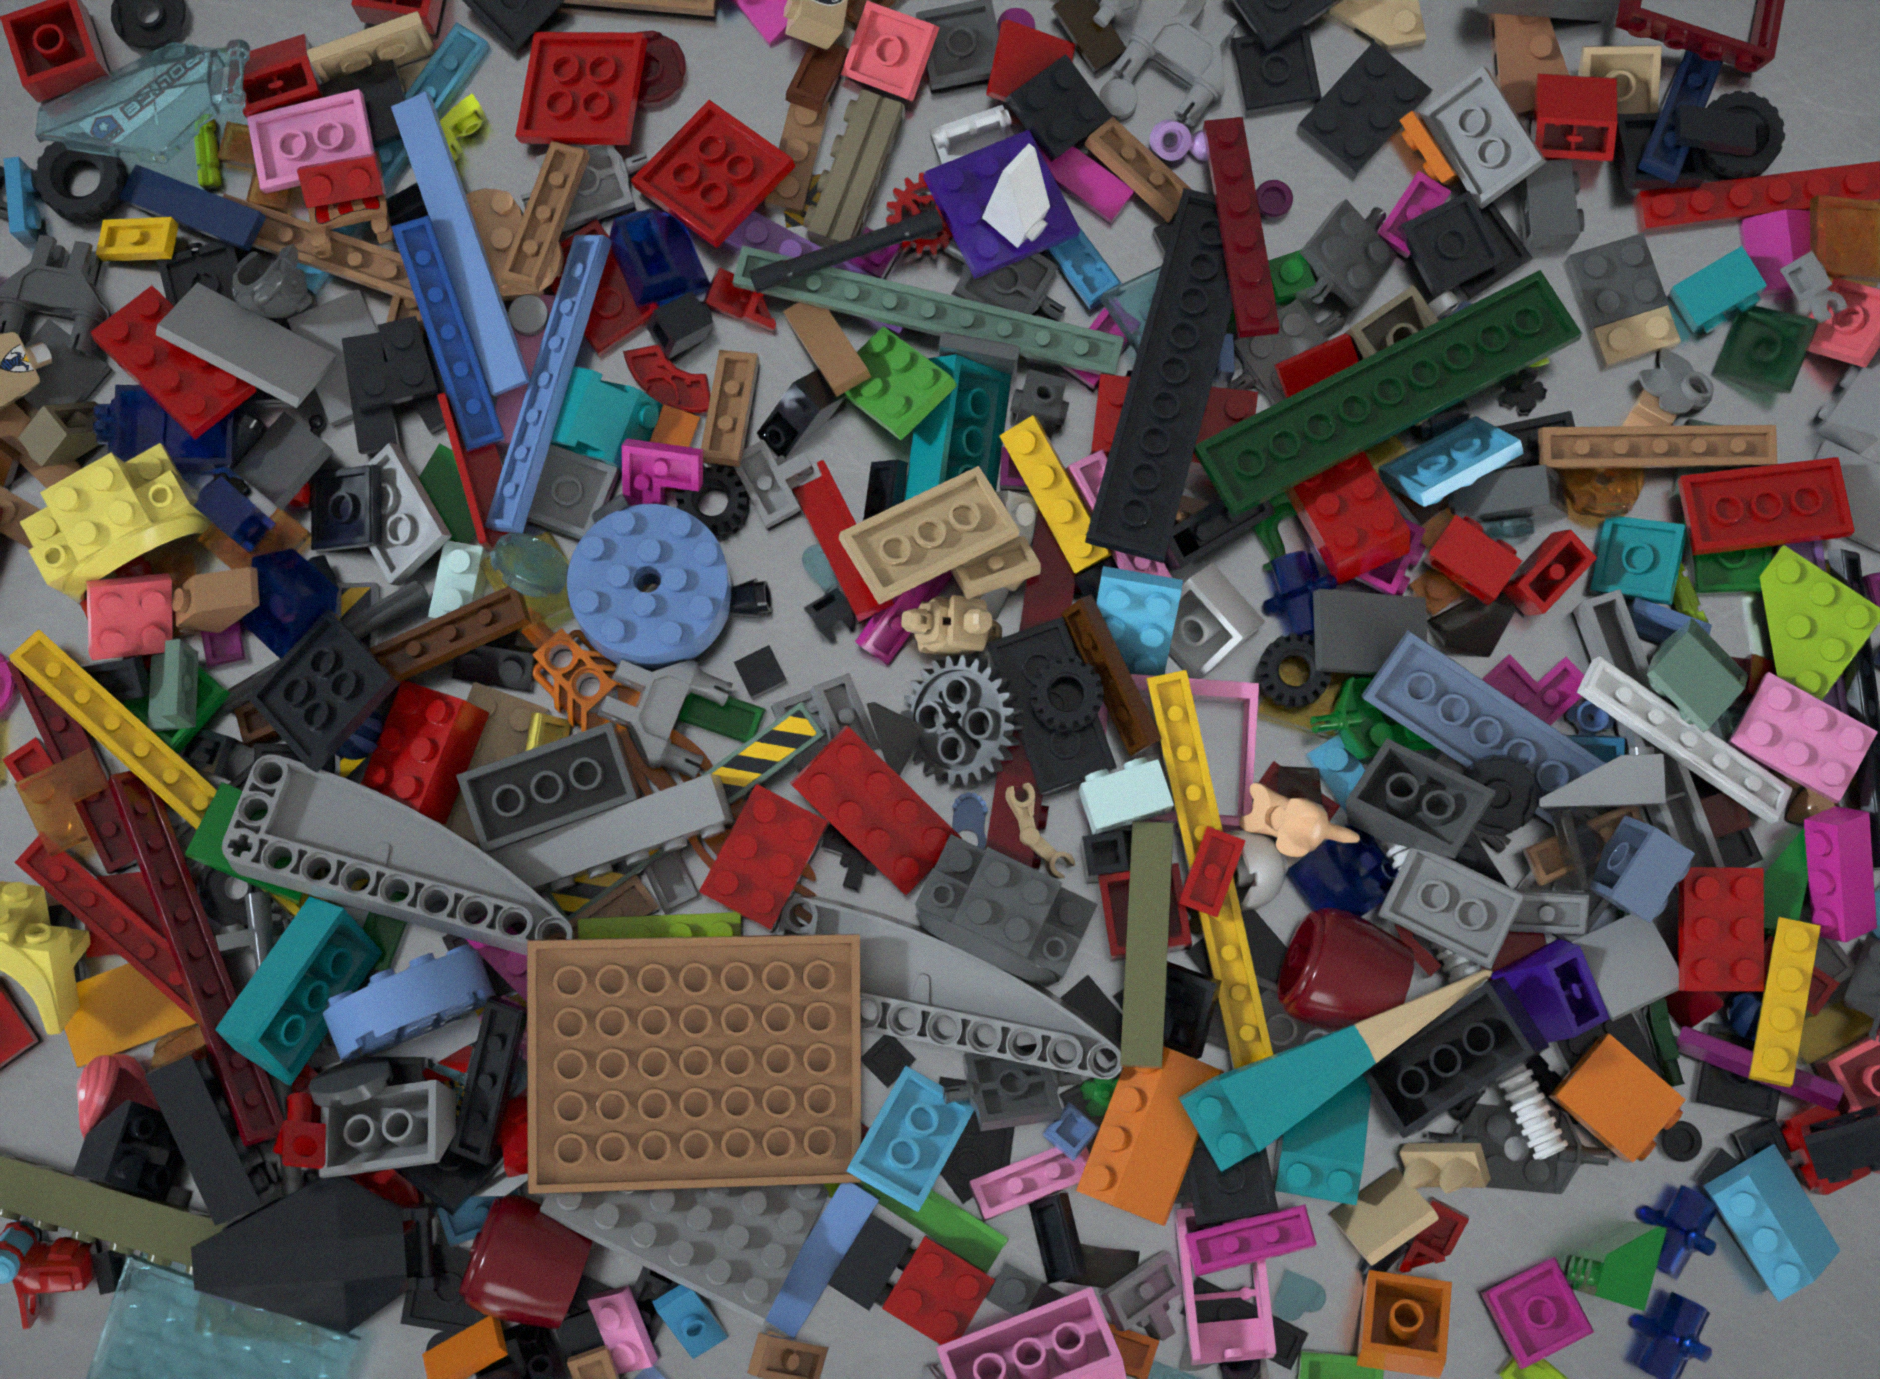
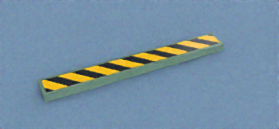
(739, 774)

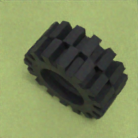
(736, 506)
(1272, 682)

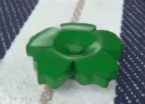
(1099, 1093)

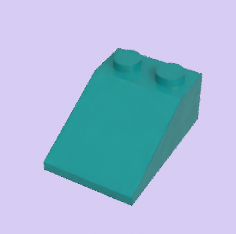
(1326, 1148)

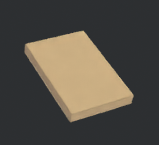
(399, 39)

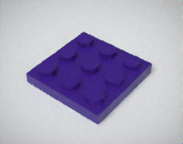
(964, 190)

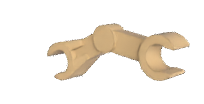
(1030, 835)

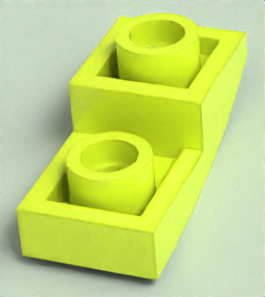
(462, 120)

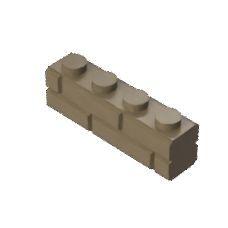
(856, 170)

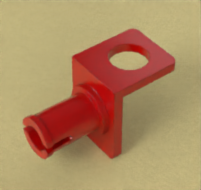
(300, 1135)

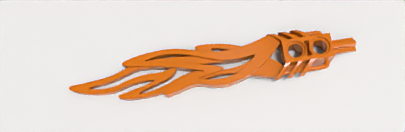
(583, 709)

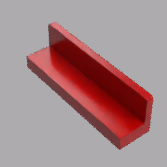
(479, 475)
(828, 517)

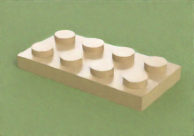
(928, 534)
(502, 737)

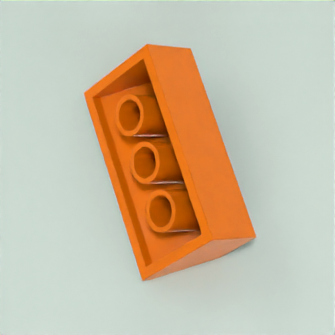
(1146, 1138)

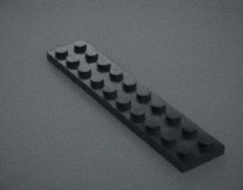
(1166, 389)

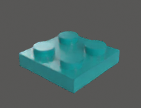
(1639, 559)

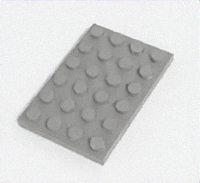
(713, 1240)

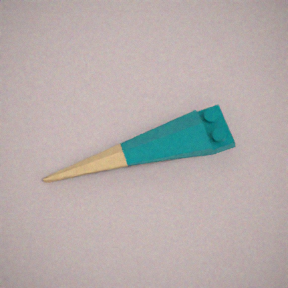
(1266, 1098)

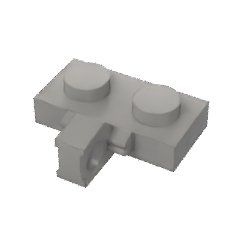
(772, 481)
(1144, 1297)

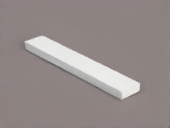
(1686, 743)

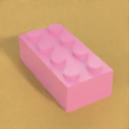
(1048, 1342)

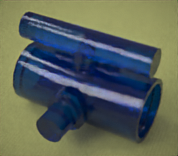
(1297, 580)
(1686, 1225)
(1673, 1337)

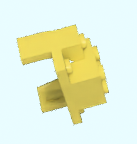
(109, 518)
(40, 954)

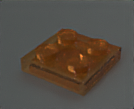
(1846, 237)

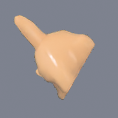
(1294, 821)

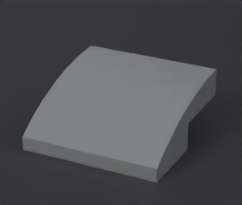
(833, 707)
(1629, 965)

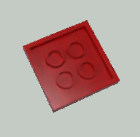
(581, 88)
(713, 173)

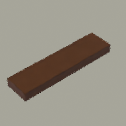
(1119, 688)

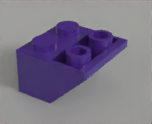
(1556, 990)

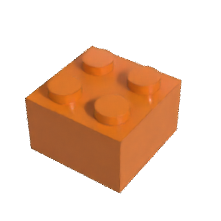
(1404, 1324)

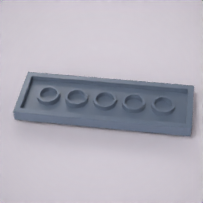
(1472, 717)

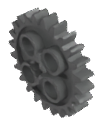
(963, 719)

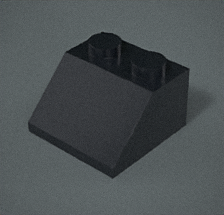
(1844, 1143)

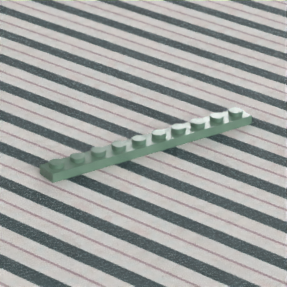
(939, 312)

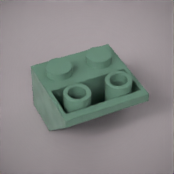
(1696, 675)

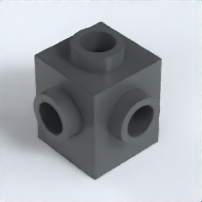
(1042, 398)

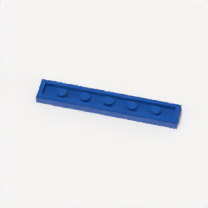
(448, 333)

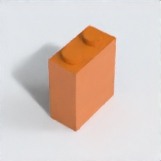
(1618, 1099)

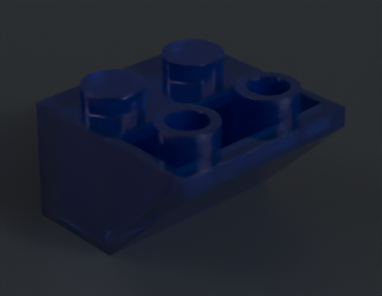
(656, 256)
(289, 599)
(1346, 874)

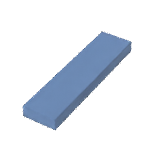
(821, 1256)

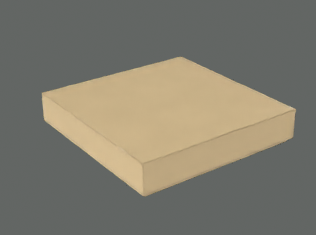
(1384, 1217)

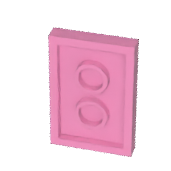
(308, 135)
(1802, 737)

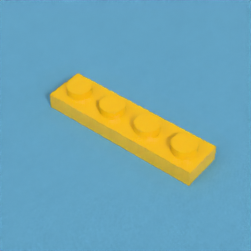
(1053, 492)
(1784, 1002)

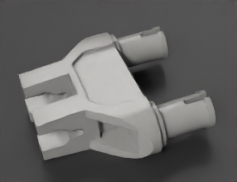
(1183, 51)
(658, 709)

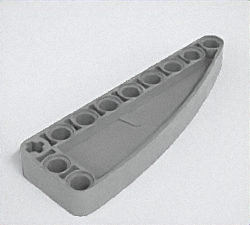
(368, 836)
(933, 978)

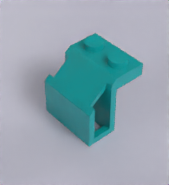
(602, 415)

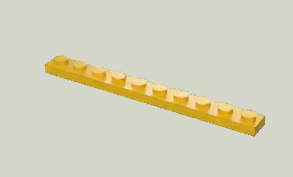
(121, 733)
(1196, 809)

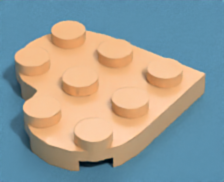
(497, 222)

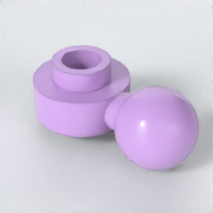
(1181, 142)

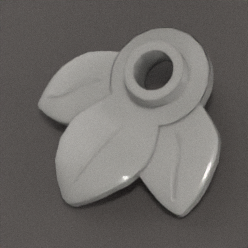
(1677, 384)

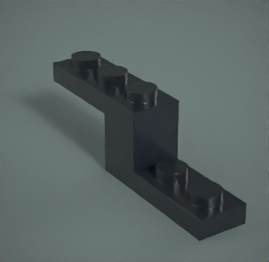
(1190, 539)

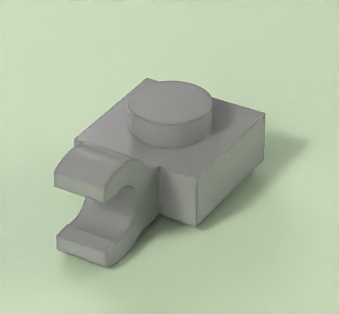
(1810, 283)
(238, 939)

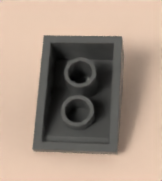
(1416, 802)

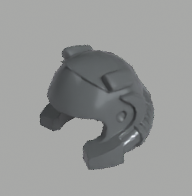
(279, 290)

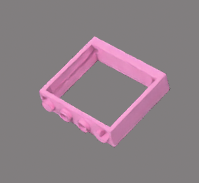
(1225, 692)

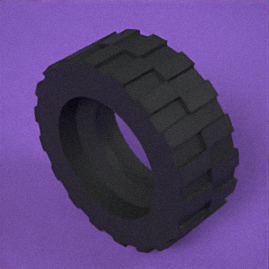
(1769, 138)
(79, 208)

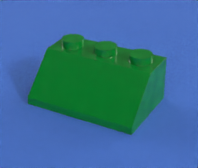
(1619, 1265)

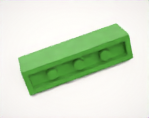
(950, 1226)

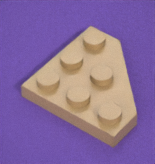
(1389, 22)

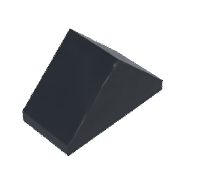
(215, 754)

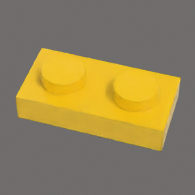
(137, 239)

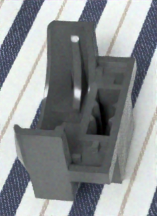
(1003, 912)

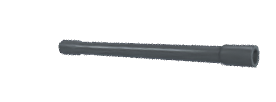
(261, 926)

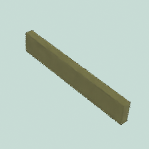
(1147, 945)

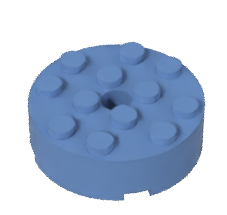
(647, 548)
(408, 1003)

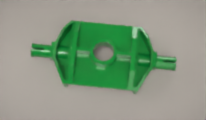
(1362, 724)

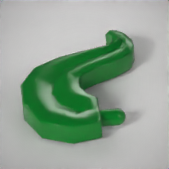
(1268, 531)

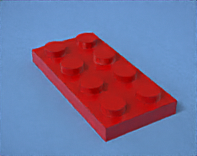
(179, 381)
(1765, 506)
(874, 809)

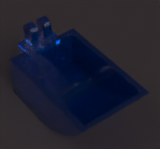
(138, 423)

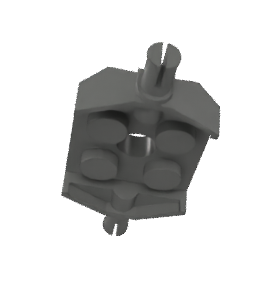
(1496, 1124)

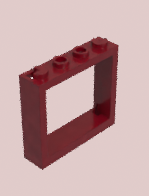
(1707, 43)

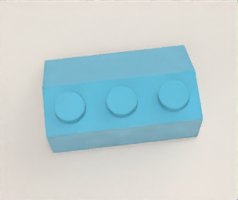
(1774, 1222)

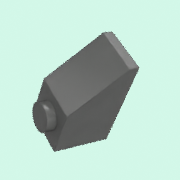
(1020, 1291)

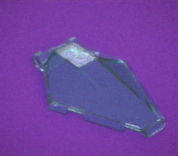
(149, 103)

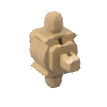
(951, 625)

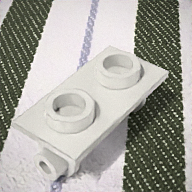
(971, 133)

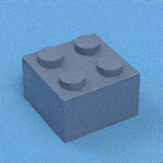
(1640, 868)

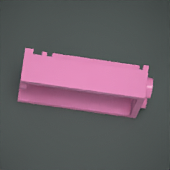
(1224, 1339)

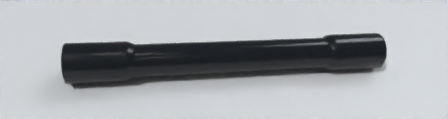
(787, 270)

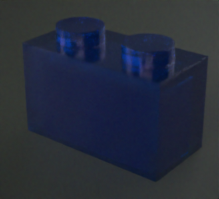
(233, 513)

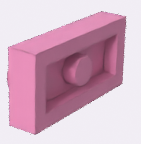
(622, 1329)

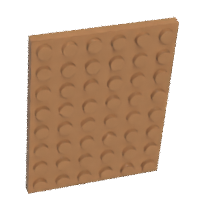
(692, 1061)

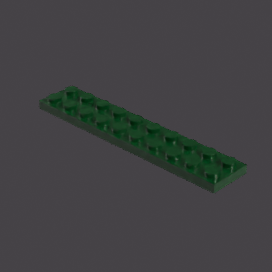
(1386, 393)

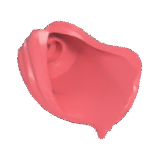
(107, 1084)

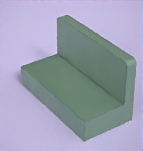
(173, 687)

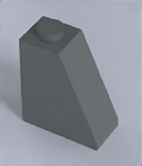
(1510, 495)

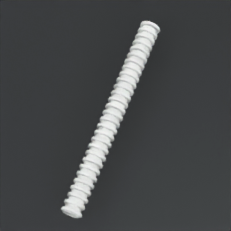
(1518, 1084)

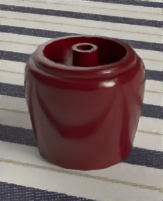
(1342, 970)
(524, 1264)

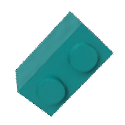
(1718, 290)

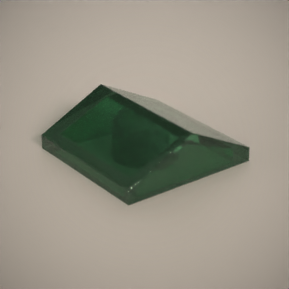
(1766, 349)

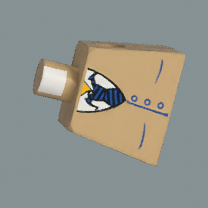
(19, 367)

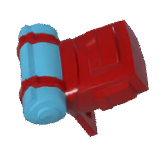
(42, 1266)

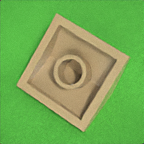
(1636, 74)

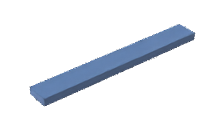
(461, 244)
(548, 384)

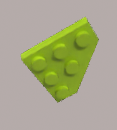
(1813, 622)

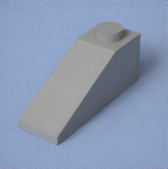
(1624, 781)

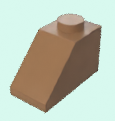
(216, 599)

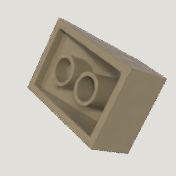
(1391, 323)

